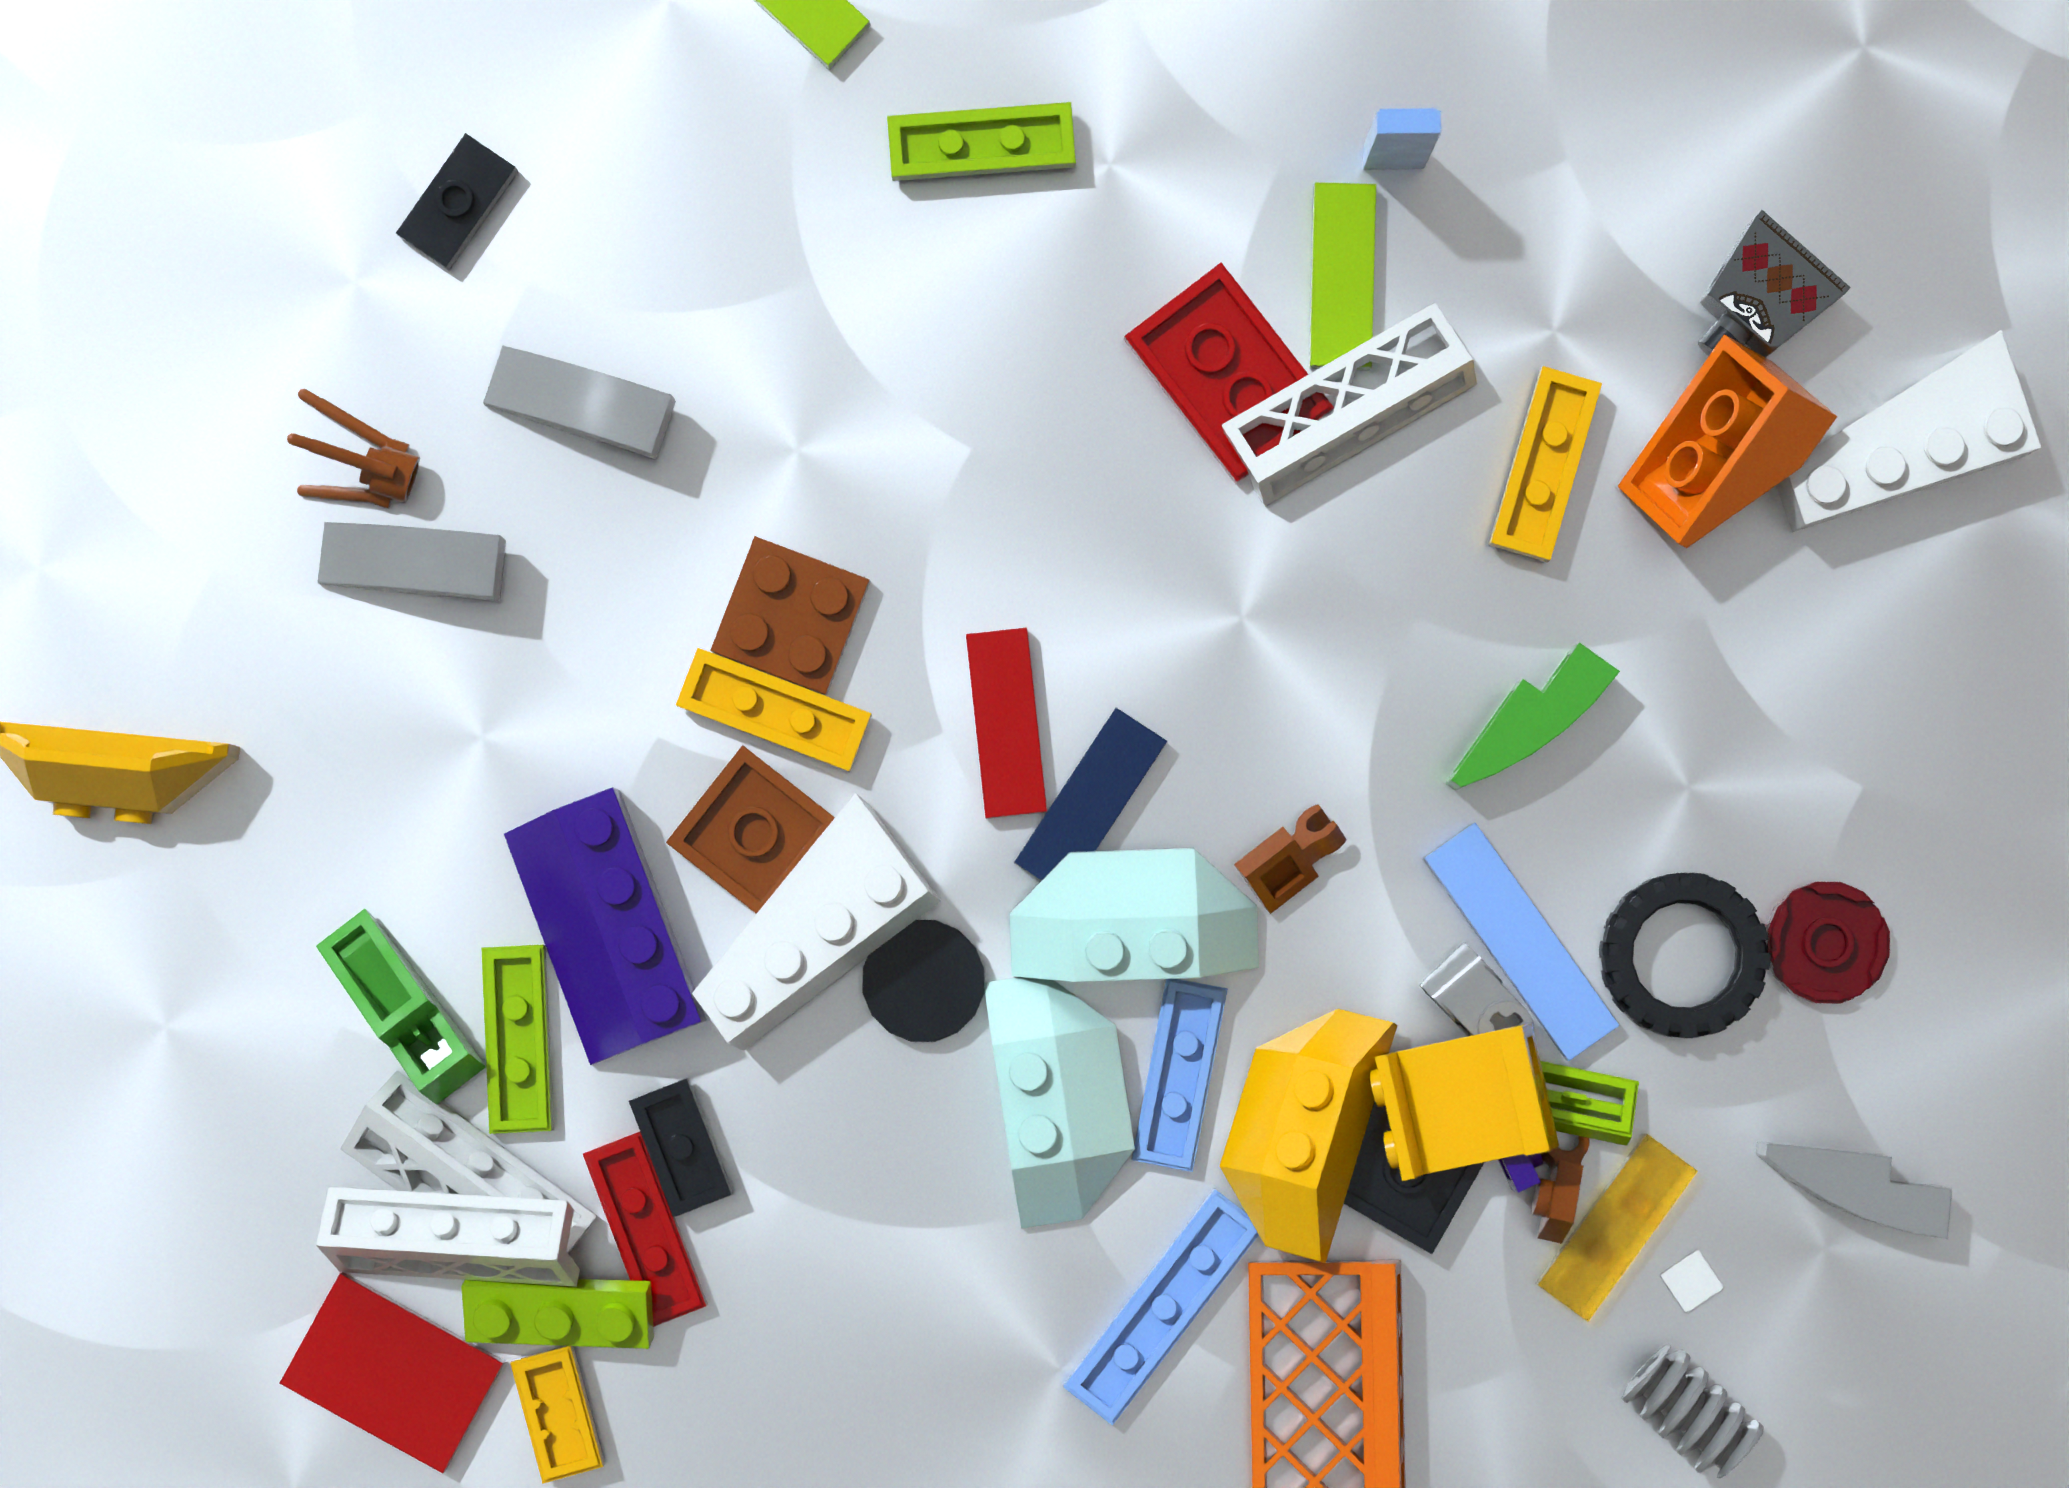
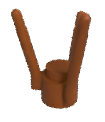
(386, 471)

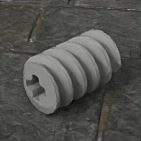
(1693, 1411)

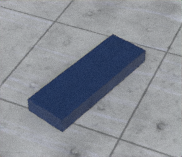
(1093, 794)

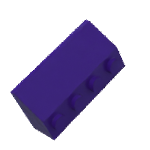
(604, 925)

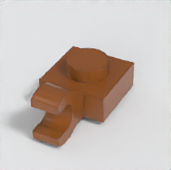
(1284, 862)
(1557, 1197)

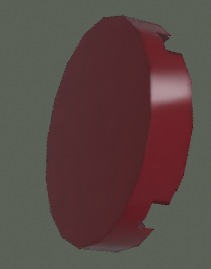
(1827, 942)

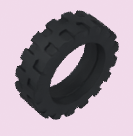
(1749, 964)

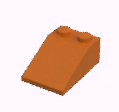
(1725, 443)

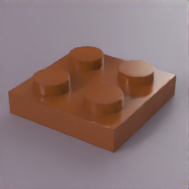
(790, 615)
(750, 829)

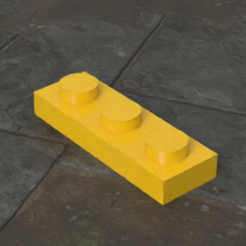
(1545, 464)
(773, 709)

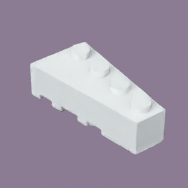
(1930, 434)
(817, 926)

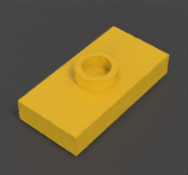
(557, 1413)

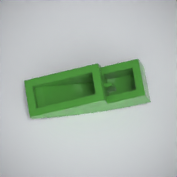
(1535, 717)
(400, 1007)

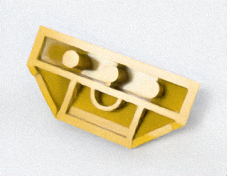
(110, 769)
(1304, 1128)

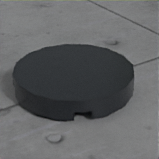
(924, 982)

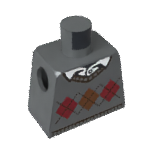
(1768, 289)

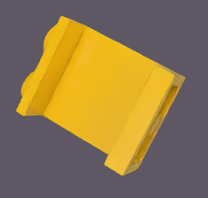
(1464, 1102)

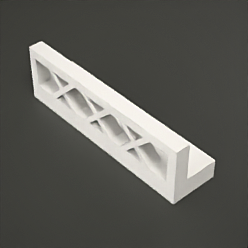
(1363, 421)
(447, 1147)
(448, 1236)

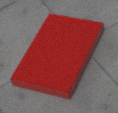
(1217, 361)
(392, 1372)

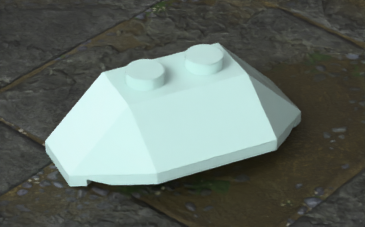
(1133, 919)
(1057, 1097)

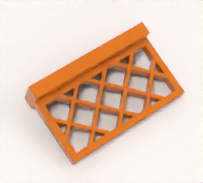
(1380, 1370)

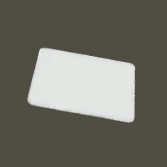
(1692, 1281)

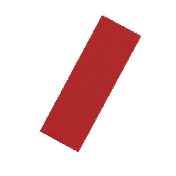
(1006, 723)
(645, 1226)

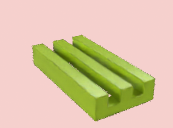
(1597, 1083)

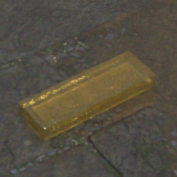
(1616, 1227)

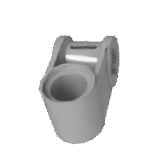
(1472, 992)

